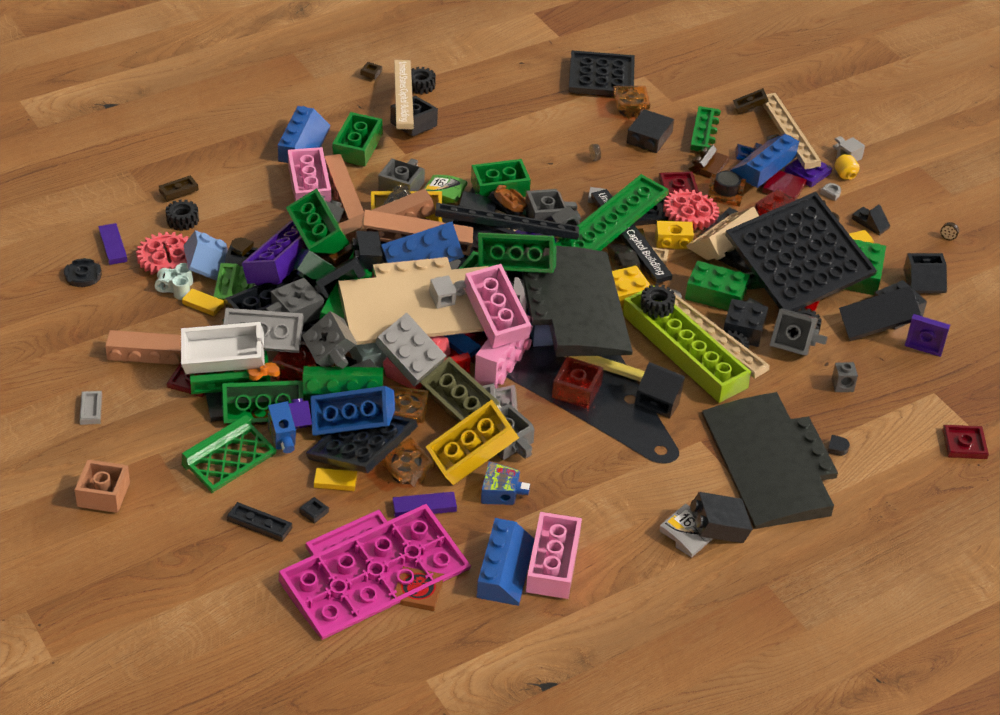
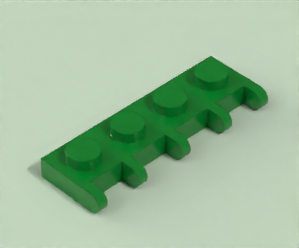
(703, 128)

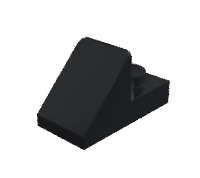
(872, 219)

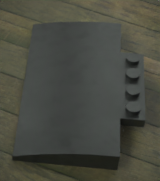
(579, 304)
(772, 460)

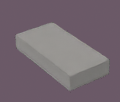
(91, 407)

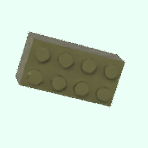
(456, 390)

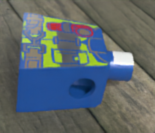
(283, 433)
(502, 485)

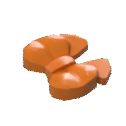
(267, 369)

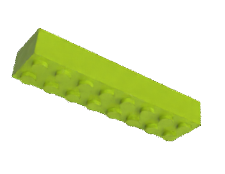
(691, 349)

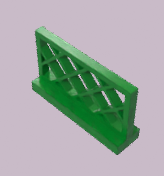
(212, 382)
(217, 443)

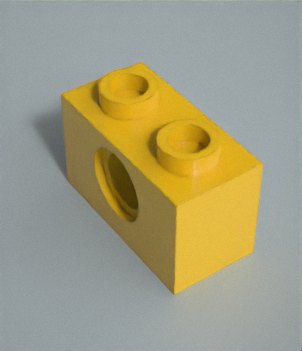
(673, 234)

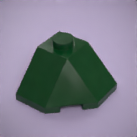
(311, 265)

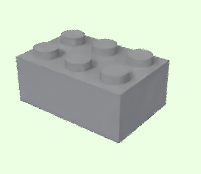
(410, 349)

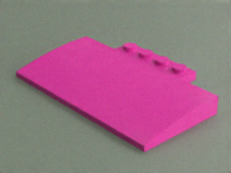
(360, 563)

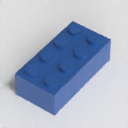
(427, 244)

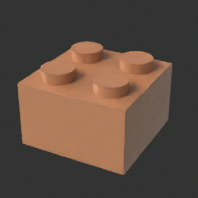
(102, 486)

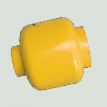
(846, 167)

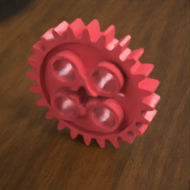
(691, 208)
(153, 256)

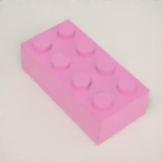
(308, 172)
(497, 306)
(495, 363)
(553, 555)

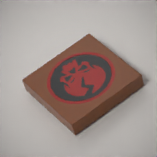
(423, 599)

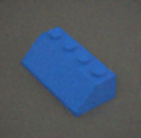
(304, 131)
(767, 160)
(352, 410)
(505, 563)

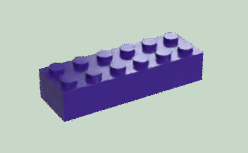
(275, 257)

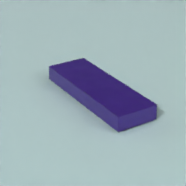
(112, 244)
(437, 502)

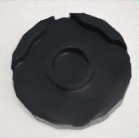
(83, 272)

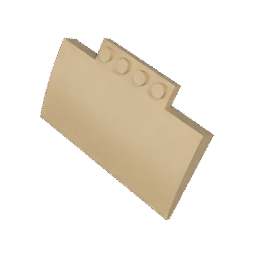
(403, 288)

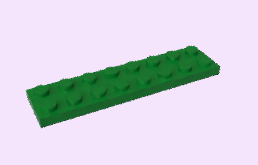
(617, 214)

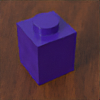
(300, 413)

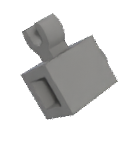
(849, 147)
(444, 291)

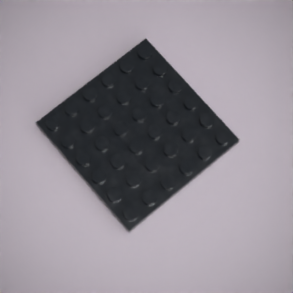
(800, 252)

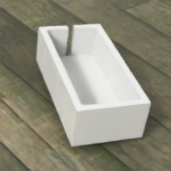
(222, 348)

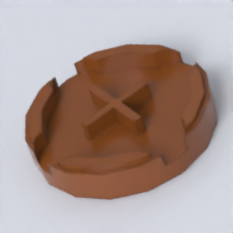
(510, 198)

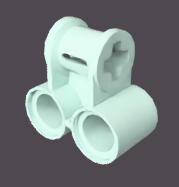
(175, 280)

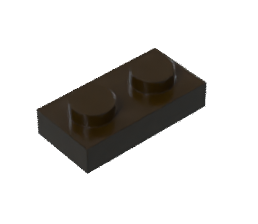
(750, 101)
(702, 159)
(178, 188)

